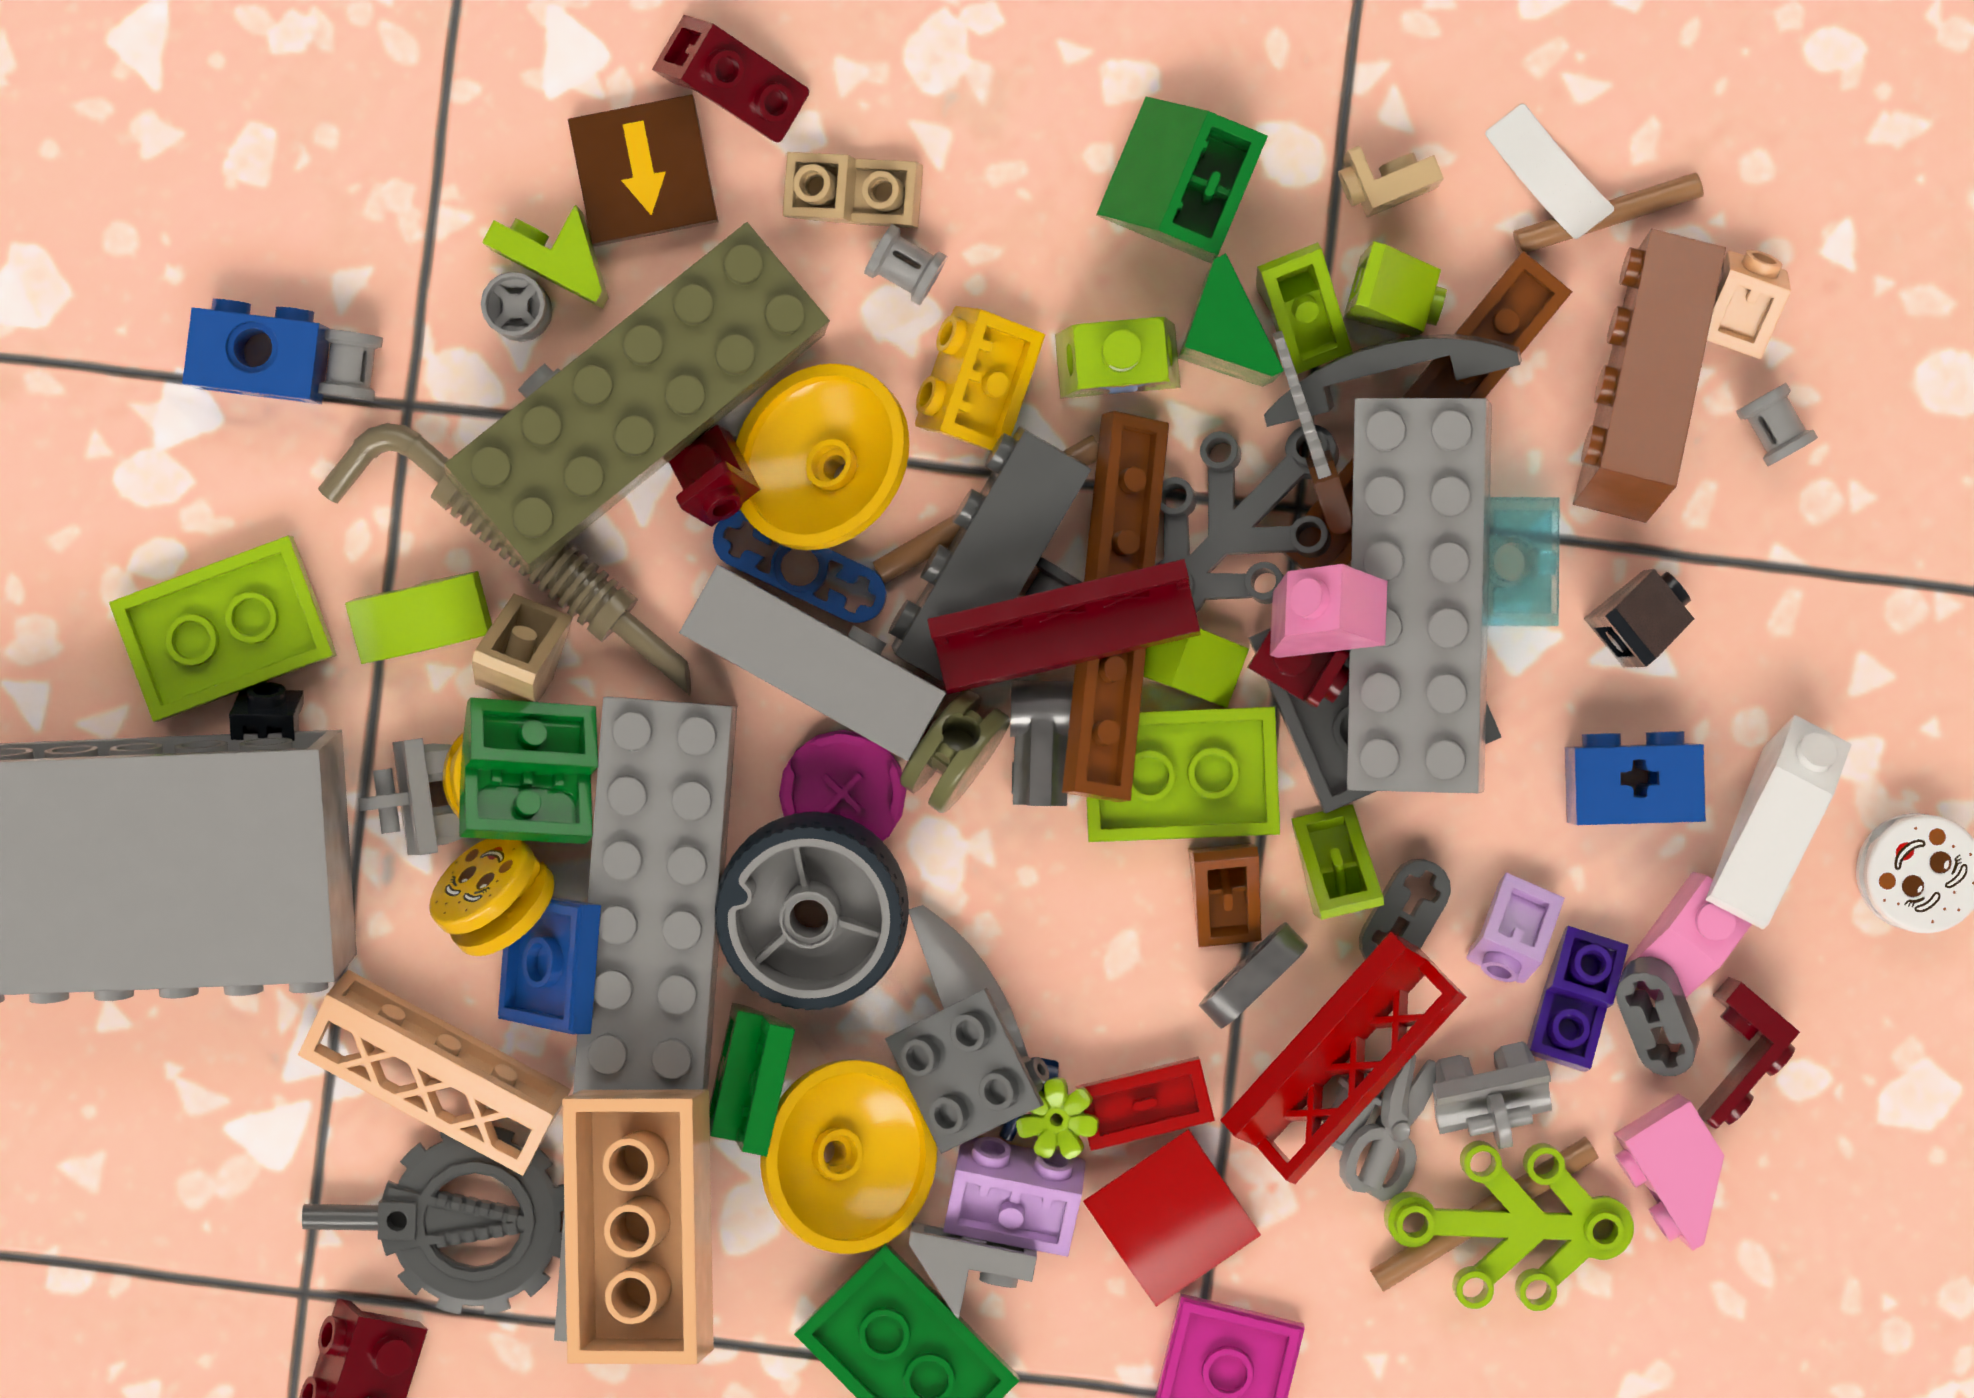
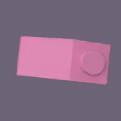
(1327, 611)
(1691, 936)

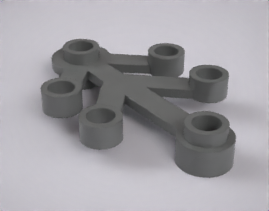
(1234, 529)

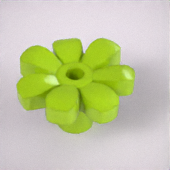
(1058, 1130)

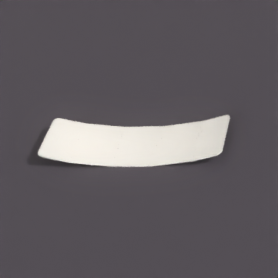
(1548, 172)

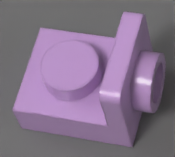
(1516, 930)

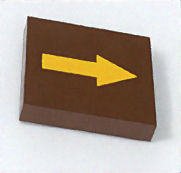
(643, 170)

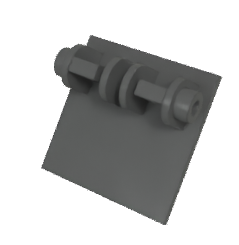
(967, 1071)

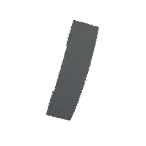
(1468, 356)

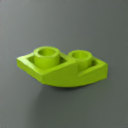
(419, 617)

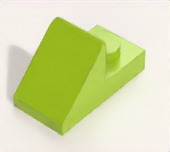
(567, 264)
(1304, 307)

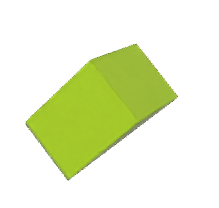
(1198, 666)
(1336, 863)

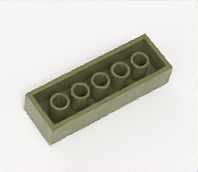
(637, 398)

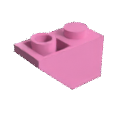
(1677, 1163)

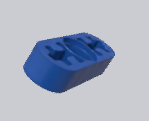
(836, 601)

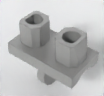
(423, 825)
(1494, 1098)

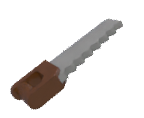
(1320, 462)

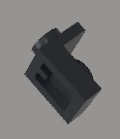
(266, 710)

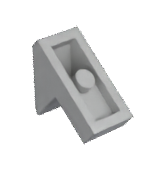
(951, 1256)

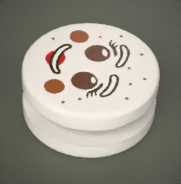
(1918, 872)

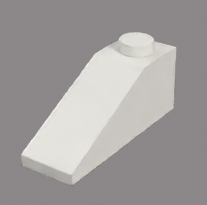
(1777, 819)

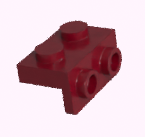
(364, 1355)

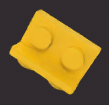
(978, 377)

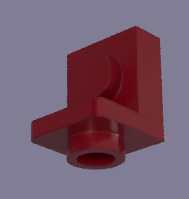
(713, 477)
(1303, 676)

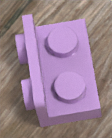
(1015, 1196)

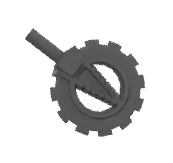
(420, 1220)

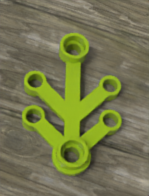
(1520, 1226)

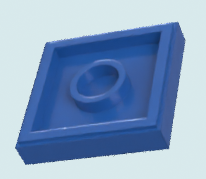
(553, 970)

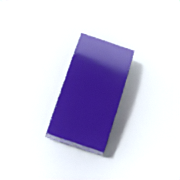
(1576, 998)

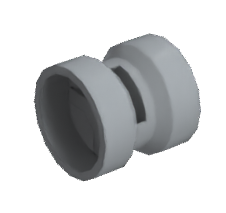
(508, 298)

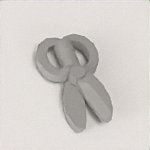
(1401, 1106)

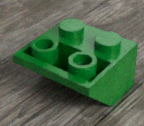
(1182, 177)

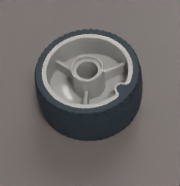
(821, 861)

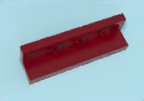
(1065, 626)

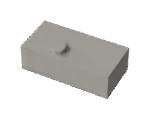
(814, 662)

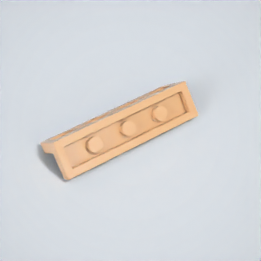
(438, 1051)

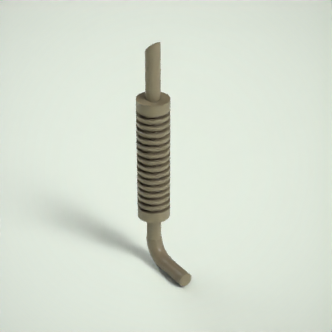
(563, 573)

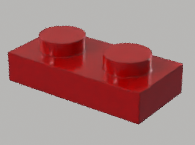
(1148, 1102)

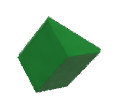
(1227, 332)

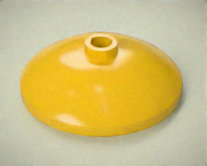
(803, 436)
(879, 1161)

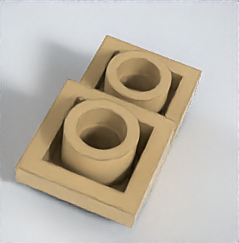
(852, 190)

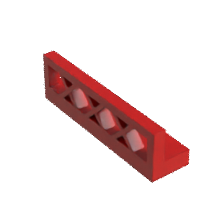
(1328, 1042)

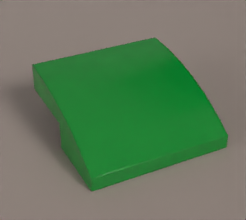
(527, 771)
(750, 1078)

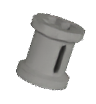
(905, 264)
(350, 364)
(1777, 424)

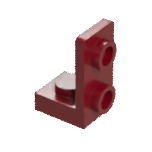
(732, 77)
(1748, 1016)

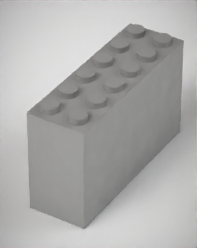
(174, 865)

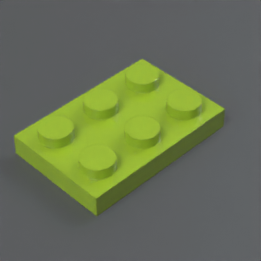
(222, 628)
(1197, 778)

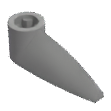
(958, 968)

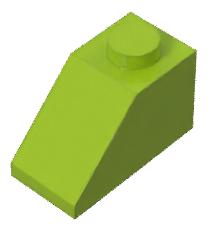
(1395, 291)

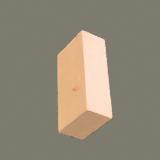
(638, 1226)

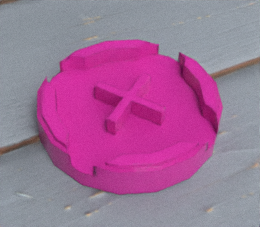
(847, 778)

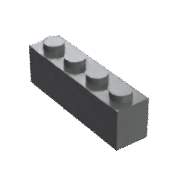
(997, 539)

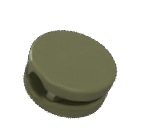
(956, 748)

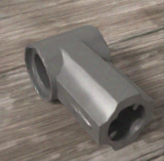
(1041, 733)

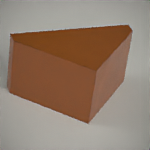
(1226, 894)

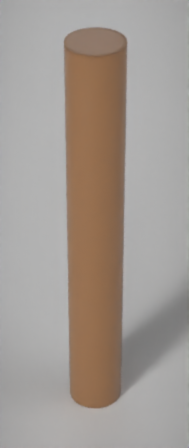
(1625, 209)

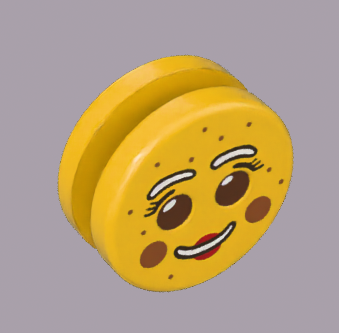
(491, 896)

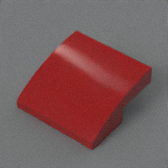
(1172, 1217)

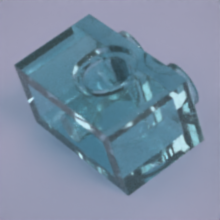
(1534, 529)

